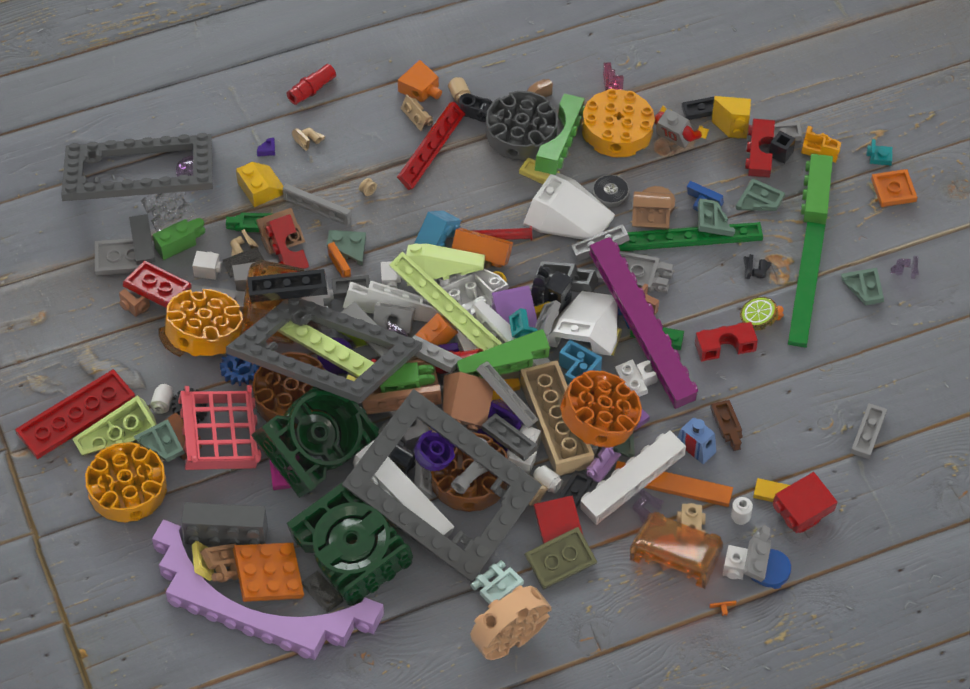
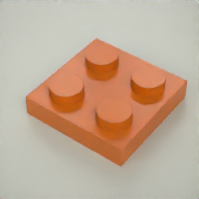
(894, 188)

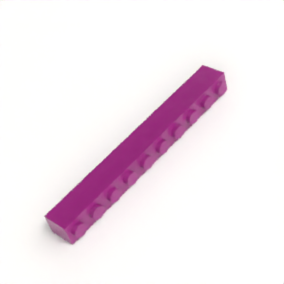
(643, 322)

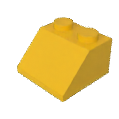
(732, 115)
(259, 183)

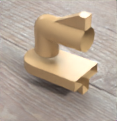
(302, 139)
(235, 243)

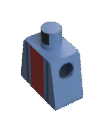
(698, 439)

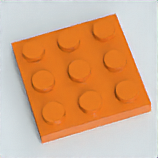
(268, 572)

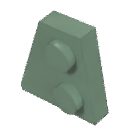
(760, 197)
(712, 219)
(349, 243)
(865, 285)
(161, 440)

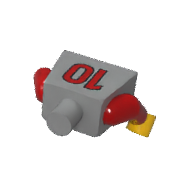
(677, 128)

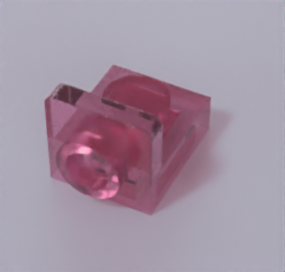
(612, 81)

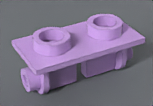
(601, 466)

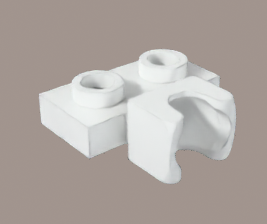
(637, 377)

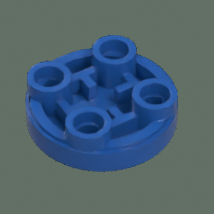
(777, 570)

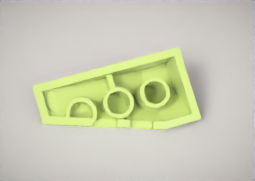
(444, 261)
(116, 427)

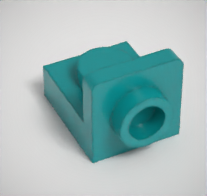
(879, 154)
(519, 324)

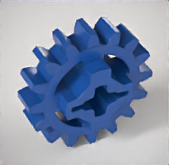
(241, 370)

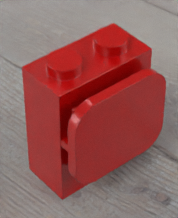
(804, 503)

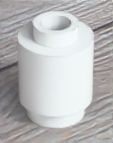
(162, 398)
(548, 478)
(741, 510)

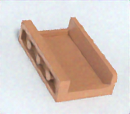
(391, 401)

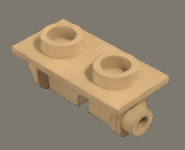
(415, 113)

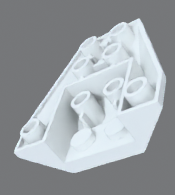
(567, 210)
(472, 288)
(589, 319)

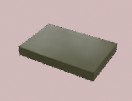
(560, 558)

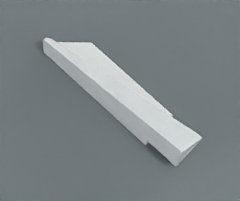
(368, 297)
(498, 326)

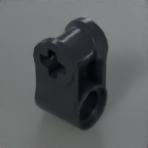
(474, 106)
(403, 458)

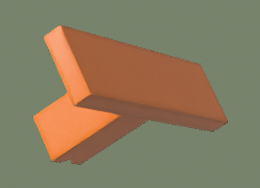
(723, 606)

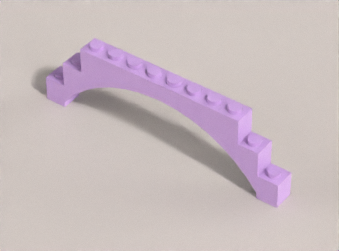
(296, 634)

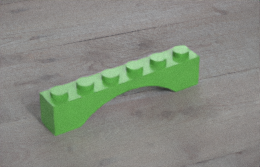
(552, 154)

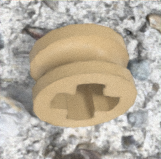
(368, 187)

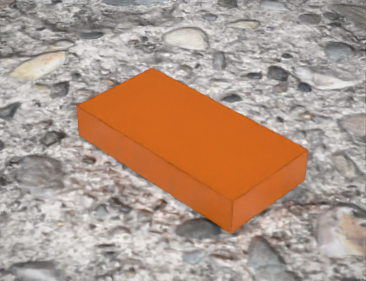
(338, 260)

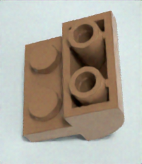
(651, 210)
(291, 240)

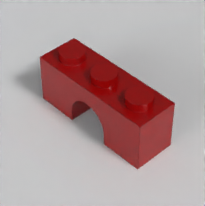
(759, 163)
(279, 230)
(740, 336)

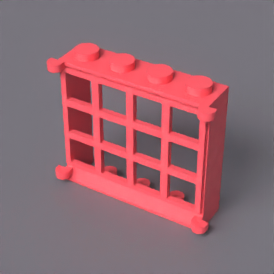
(190, 426)

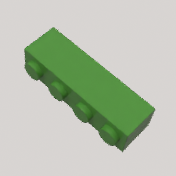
(818, 188)

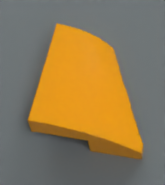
(820, 144)

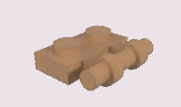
(218, 559)

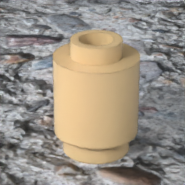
(458, 87)

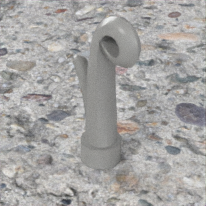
(462, 482)

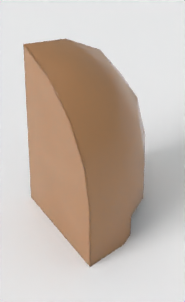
(542, 87)

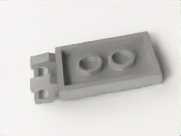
(647, 271)

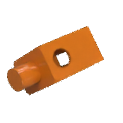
(419, 83)

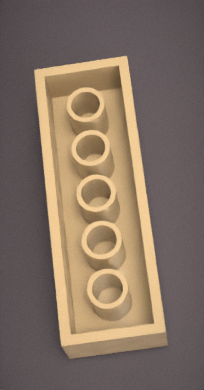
(544, 391)

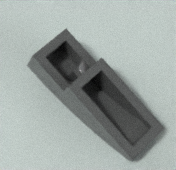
(582, 278)

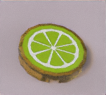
(759, 311)

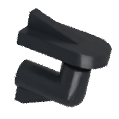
(763, 266)

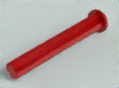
(508, 234)

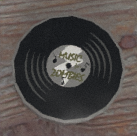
(611, 190)

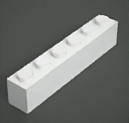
(632, 477)
(401, 488)

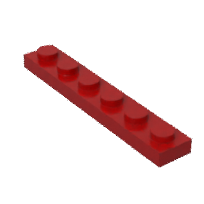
(431, 145)

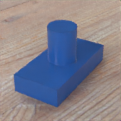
(702, 192)

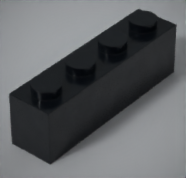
(287, 285)

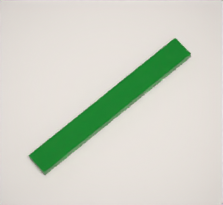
(689, 237)
(806, 284)

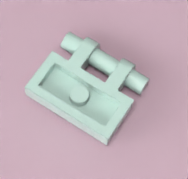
(500, 586)

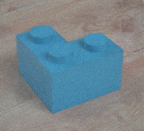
(437, 228)
(578, 360)

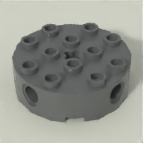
(520, 124)

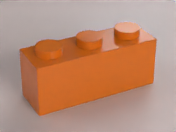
(495, 249)

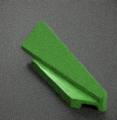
(509, 356)

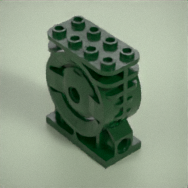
(293, 449)
(346, 518)

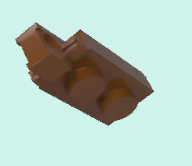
(727, 423)

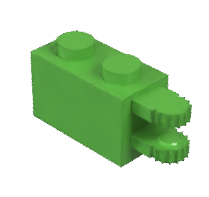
(178, 237)
(409, 377)

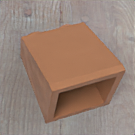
(467, 399)

